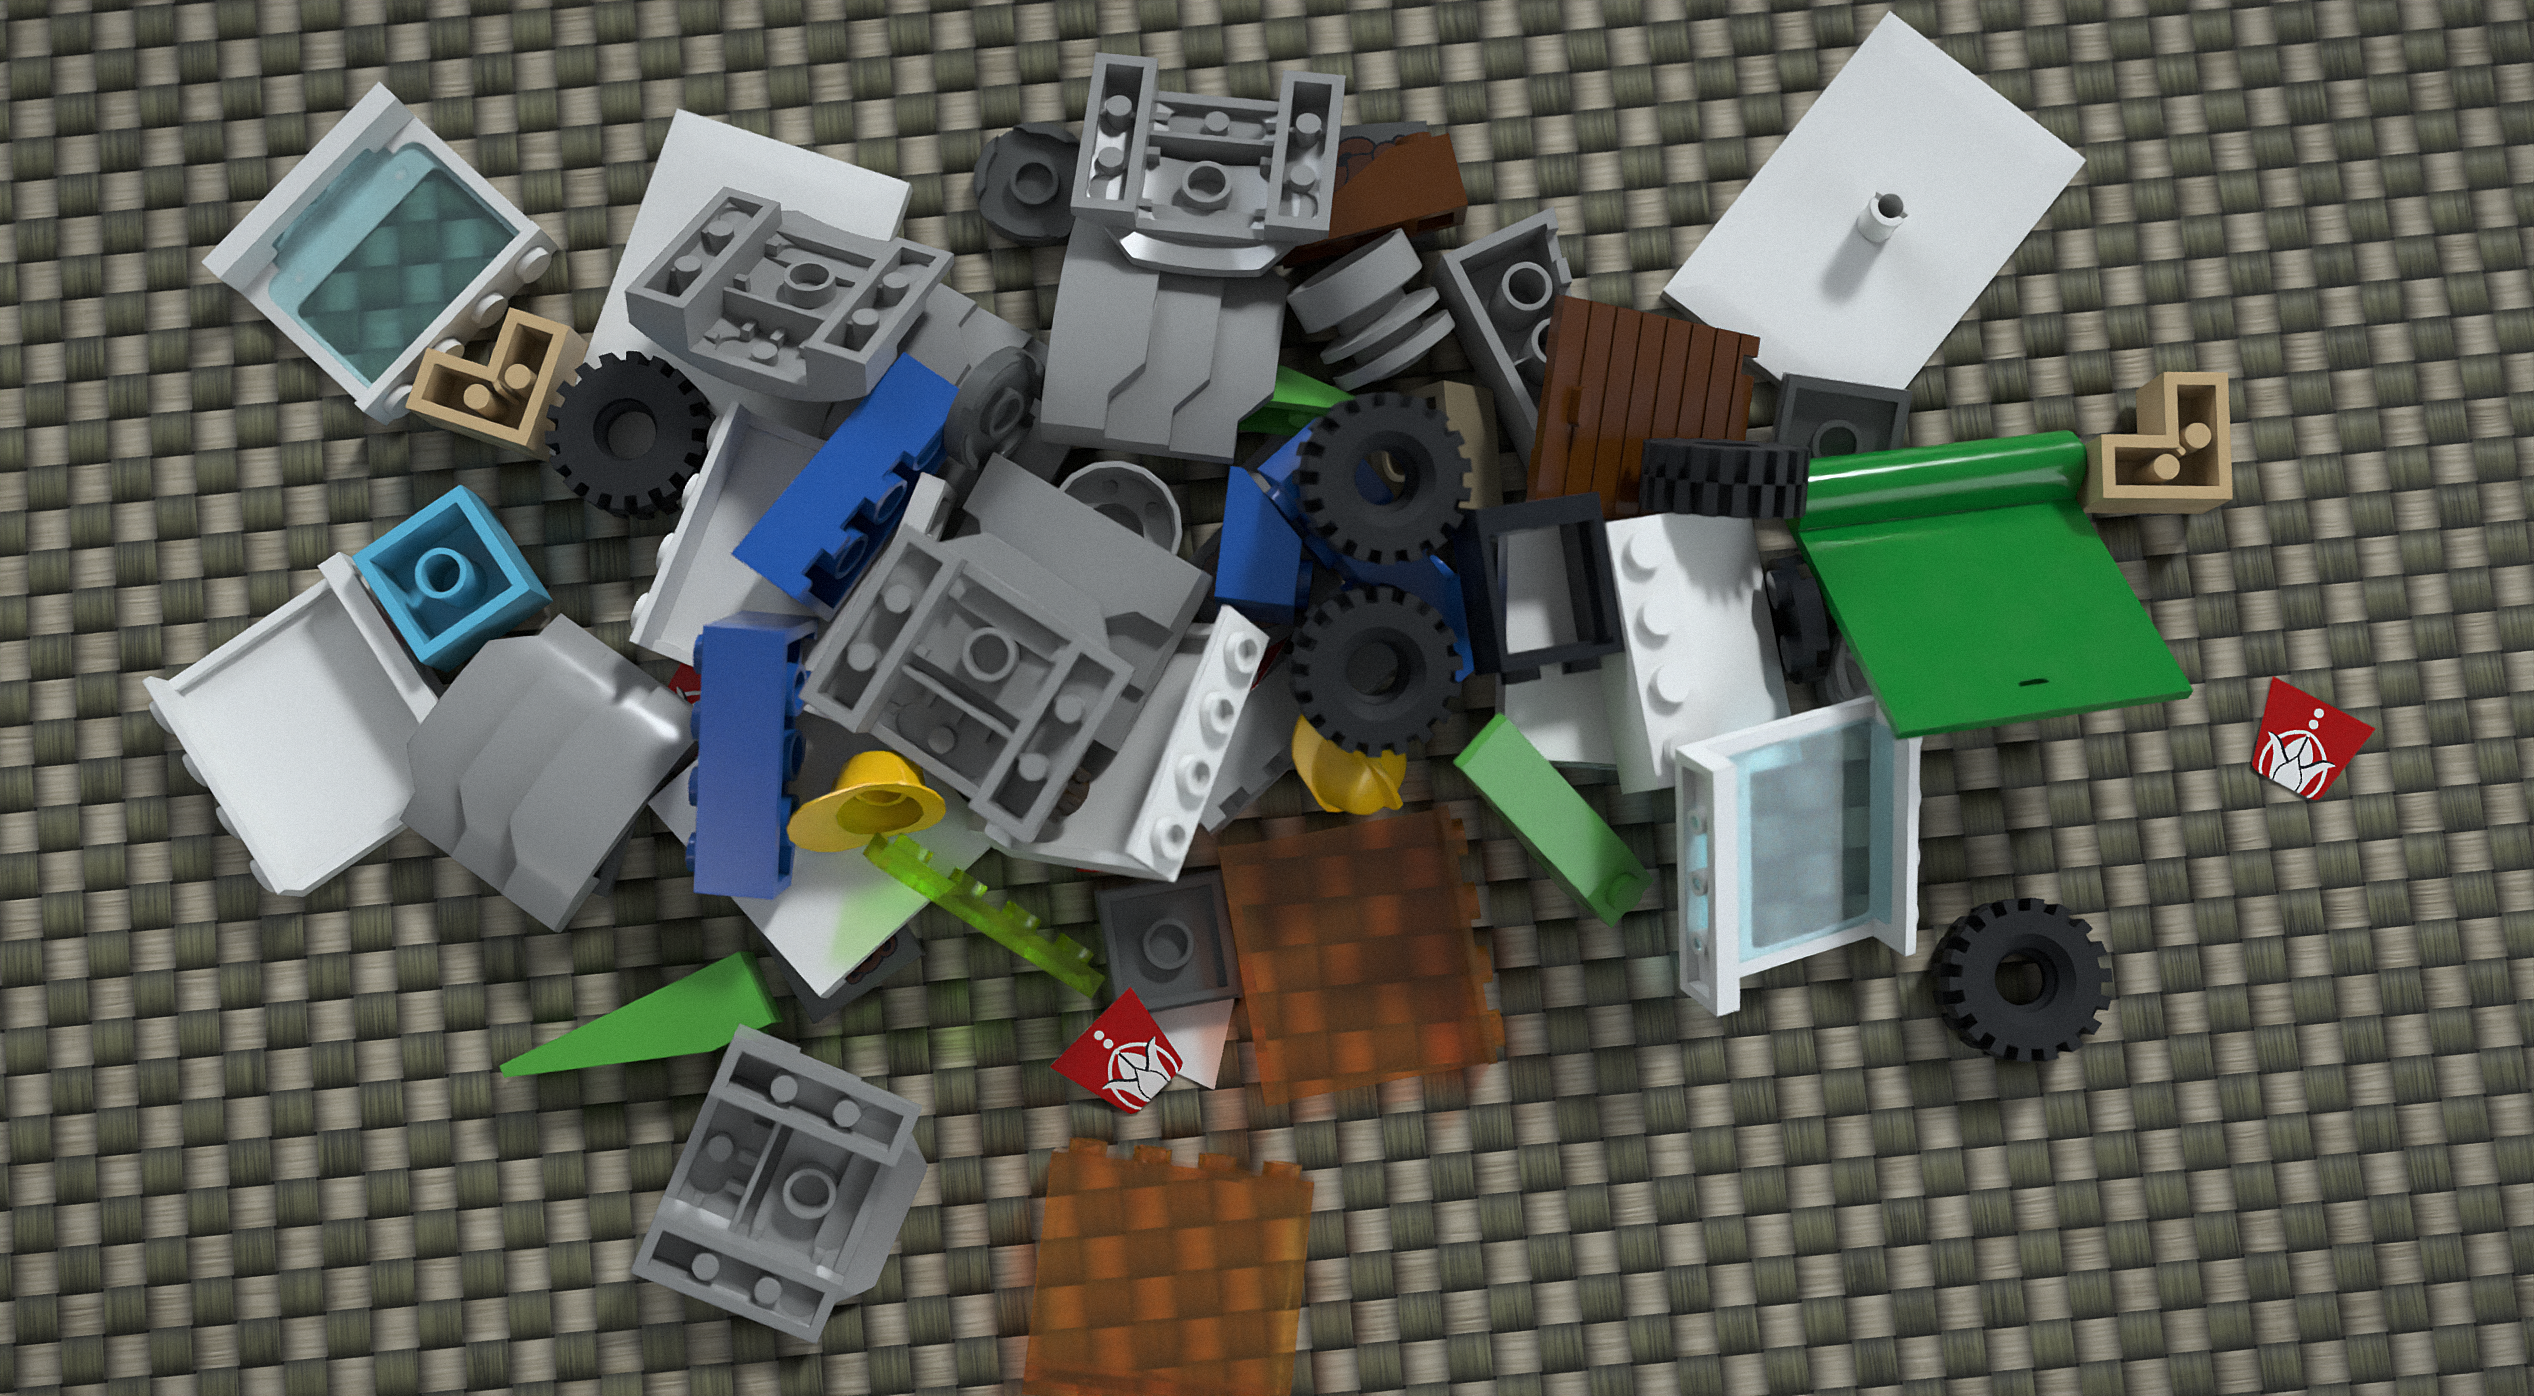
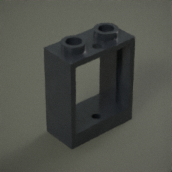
(1588, 577)

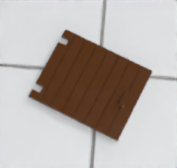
(1625, 380)

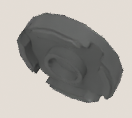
(1028, 184)
(994, 407)

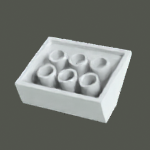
(1693, 639)

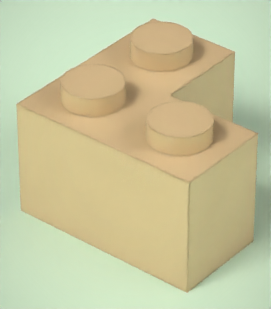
(511, 395)
(2175, 459)

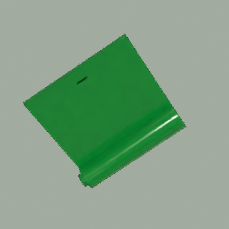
(1978, 585)

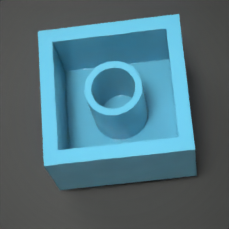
(452, 579)

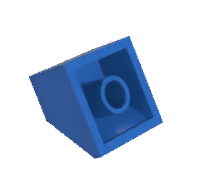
(1259, 557)

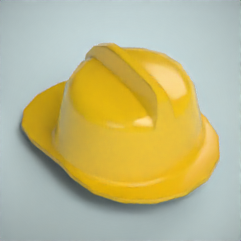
(1345, 779)
(868, 796)

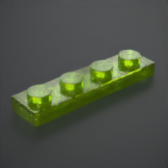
(963, 896)

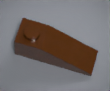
(1404, 188)

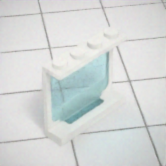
(381, 253)
(1794, 845)

